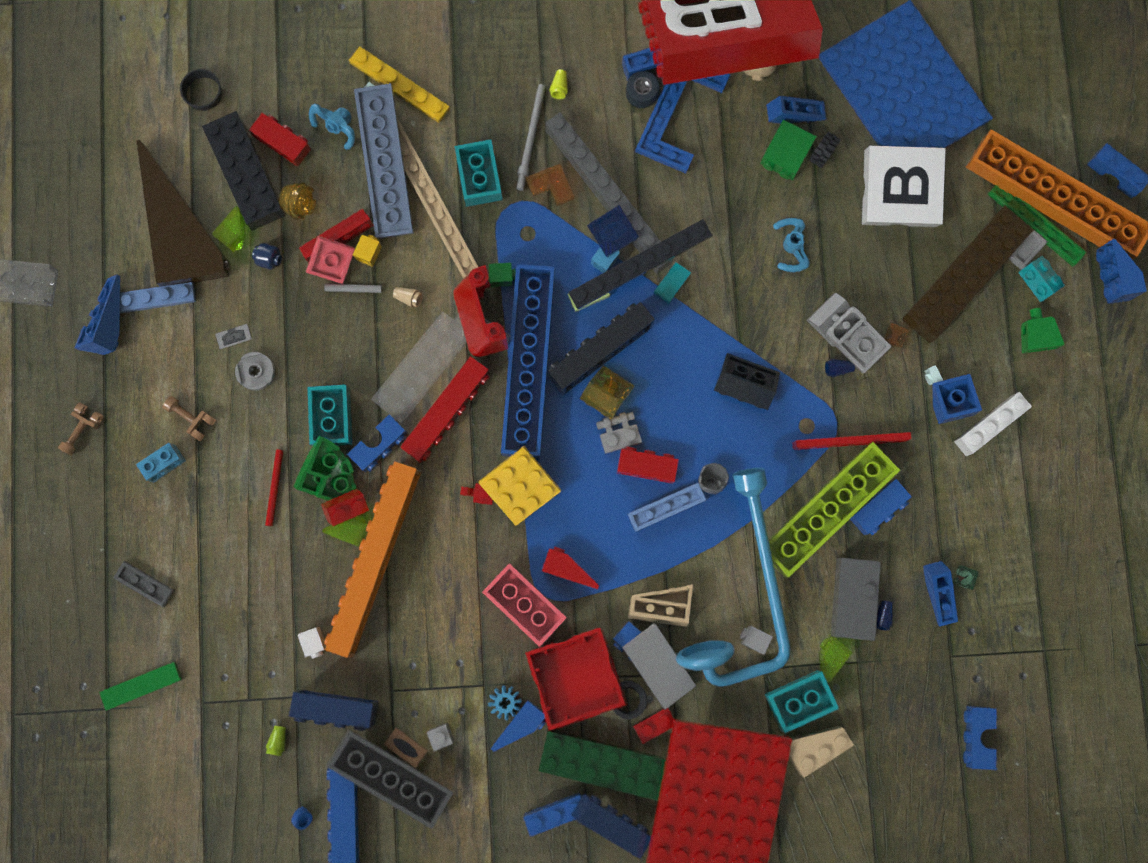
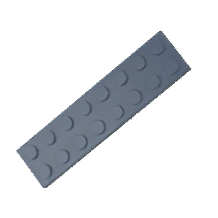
(383, 161)

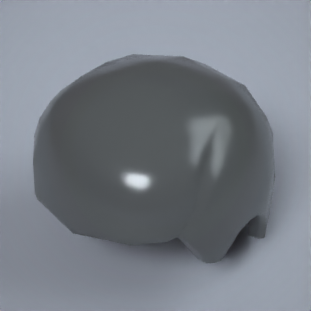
(713, 478)

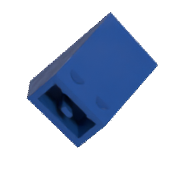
(1119, 273)

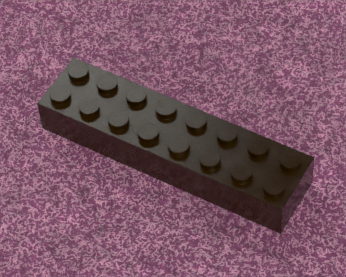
(967, 274)

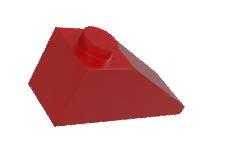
(563, 566)

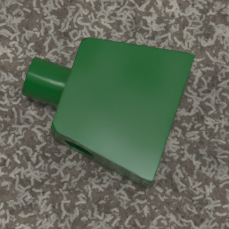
(1040, 333)

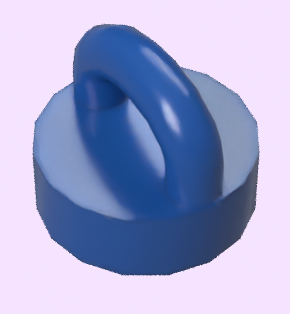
(301, 818)

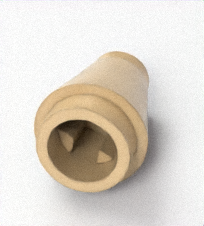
(410, 297)

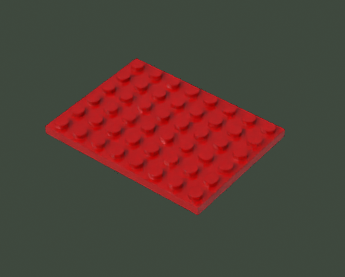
(718, 795)

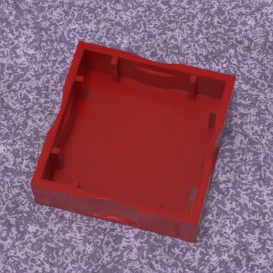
(576, 679)

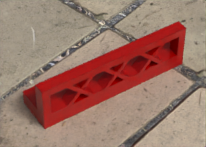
(341, 232)

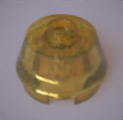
(297, 200)

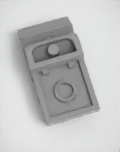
(849, 332)

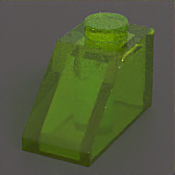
(231, 230)
(350, 531)
(832, 657)

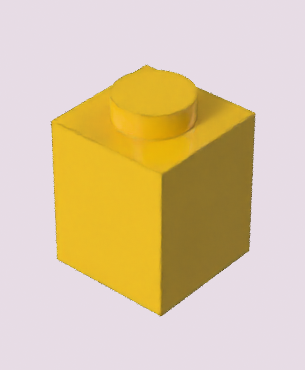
(367, 250)

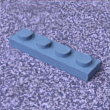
(157, 297)
(666, 507)

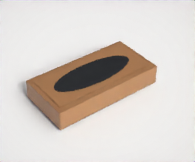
(405, 747)

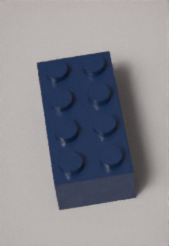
(334, 709)

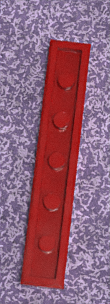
(851, 441)

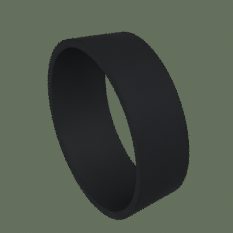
(194, 75)

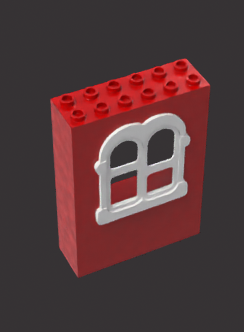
(768, 36)

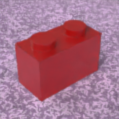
(344, 507)

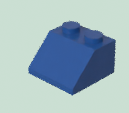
(955, 399)

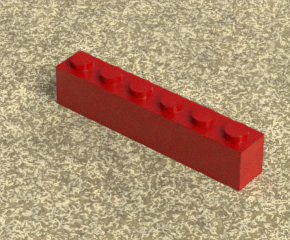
(445, 410)

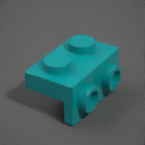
(1041, 278)

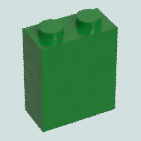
(787, 150)

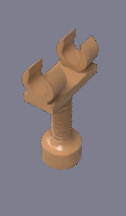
(171, 404)
(95, 420)

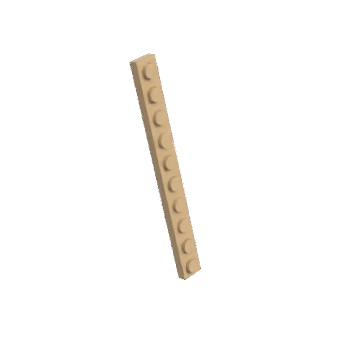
(435, 207)

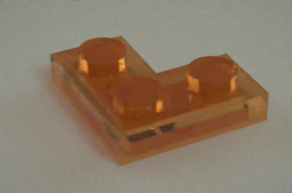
(553, 180)

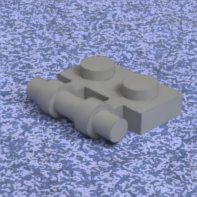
(620, 438)

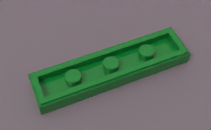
(140, 686)

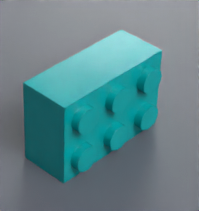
(478, 173)
(330, 414)
(801, 701)

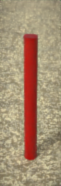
(274, 487)

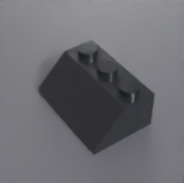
(747, 381)

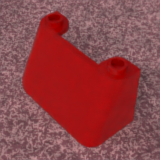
(480, 337)

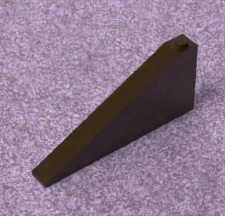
(178, 240)

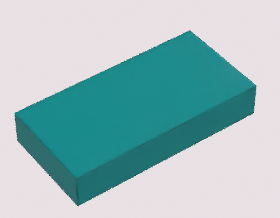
(672, 282)

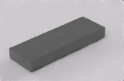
(143, 584)

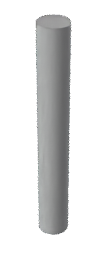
(353, 288)

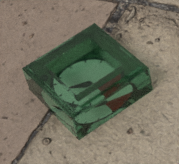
(965, 577)

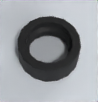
(642, 705)

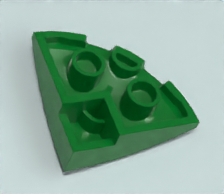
(325, 471)

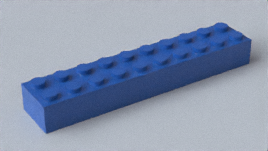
(528, 359)

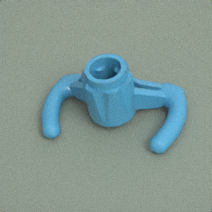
(334, 122)
(794, 244)

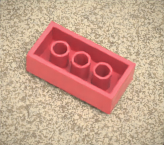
(524, 605)

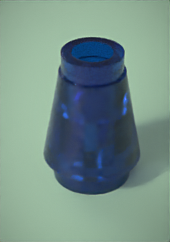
(838, 367)
(885, 616)

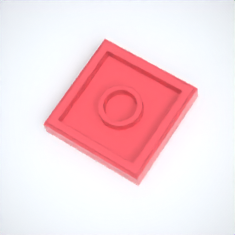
(330, 259)

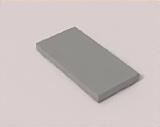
(658, 666)

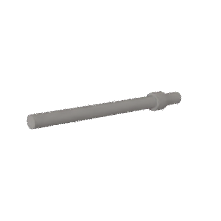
(523, 170)

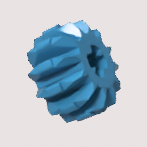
(510, 706)

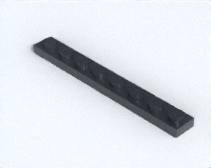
(640, 264)

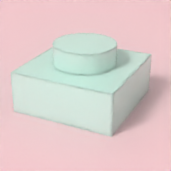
(933, 375)

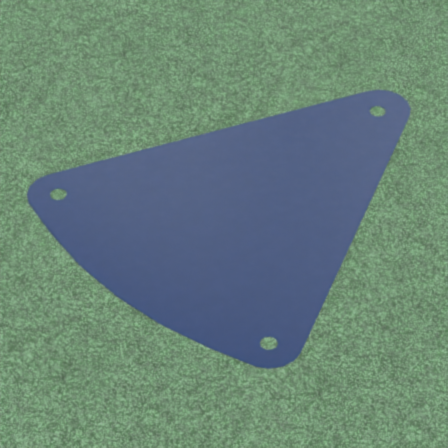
(674, 413)

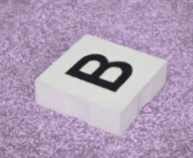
(903, 186)

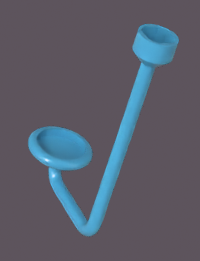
(715, 653)

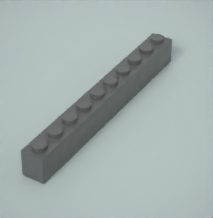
(600, 181)

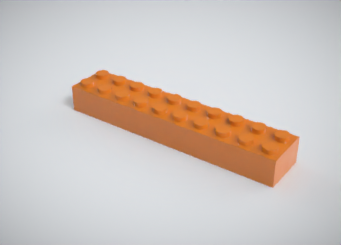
(1057, 194)
(373, 560)

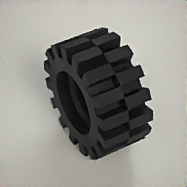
(825, 149)

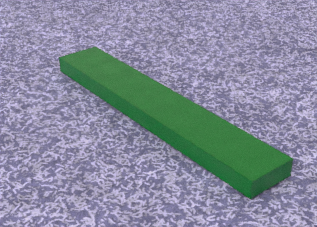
(1055, 238)

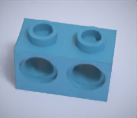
(160, 462)

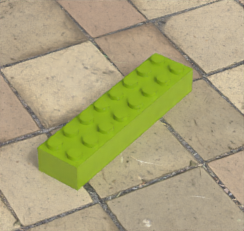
(830, 509)

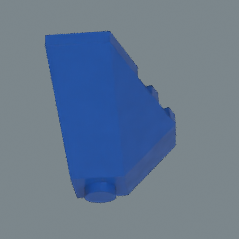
(103, 328)

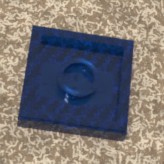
(613, 231)

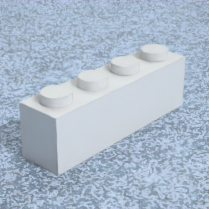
(992, 424)

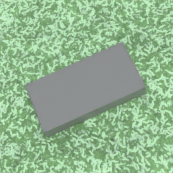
(1027, 250)

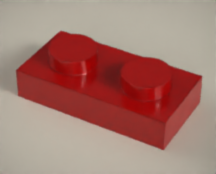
(654, 725)

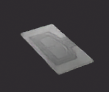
(233, 336)

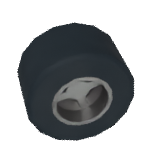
(643, 82)

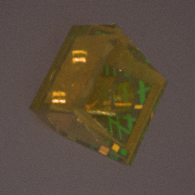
(607, 392)

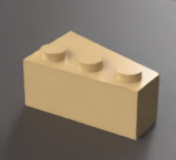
(662, 606)
(817, 748)

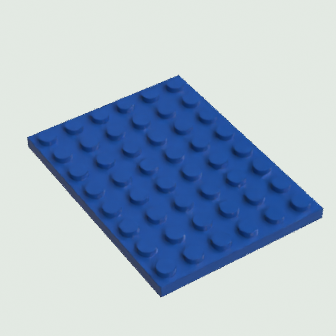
(904, 83)

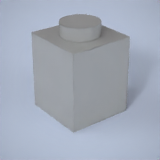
(755, 639)
(440, 736)

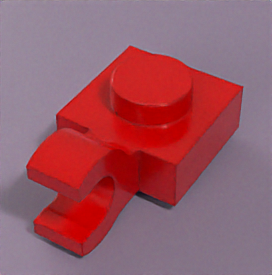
(479, 494)

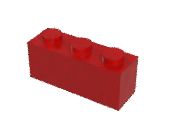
(280, 139)
(647, 465)

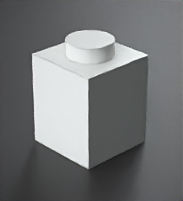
(312, 642)

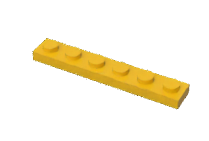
(401, 85)

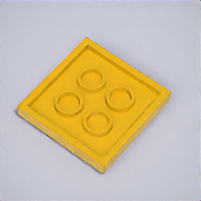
(519, 485)

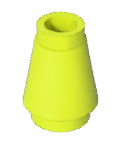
(559, 85)

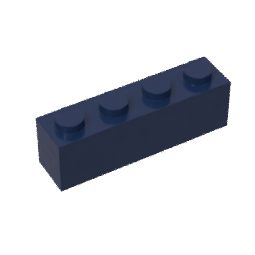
(611, 825)

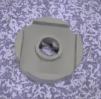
(264, 377)

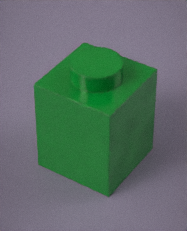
(501, 274)

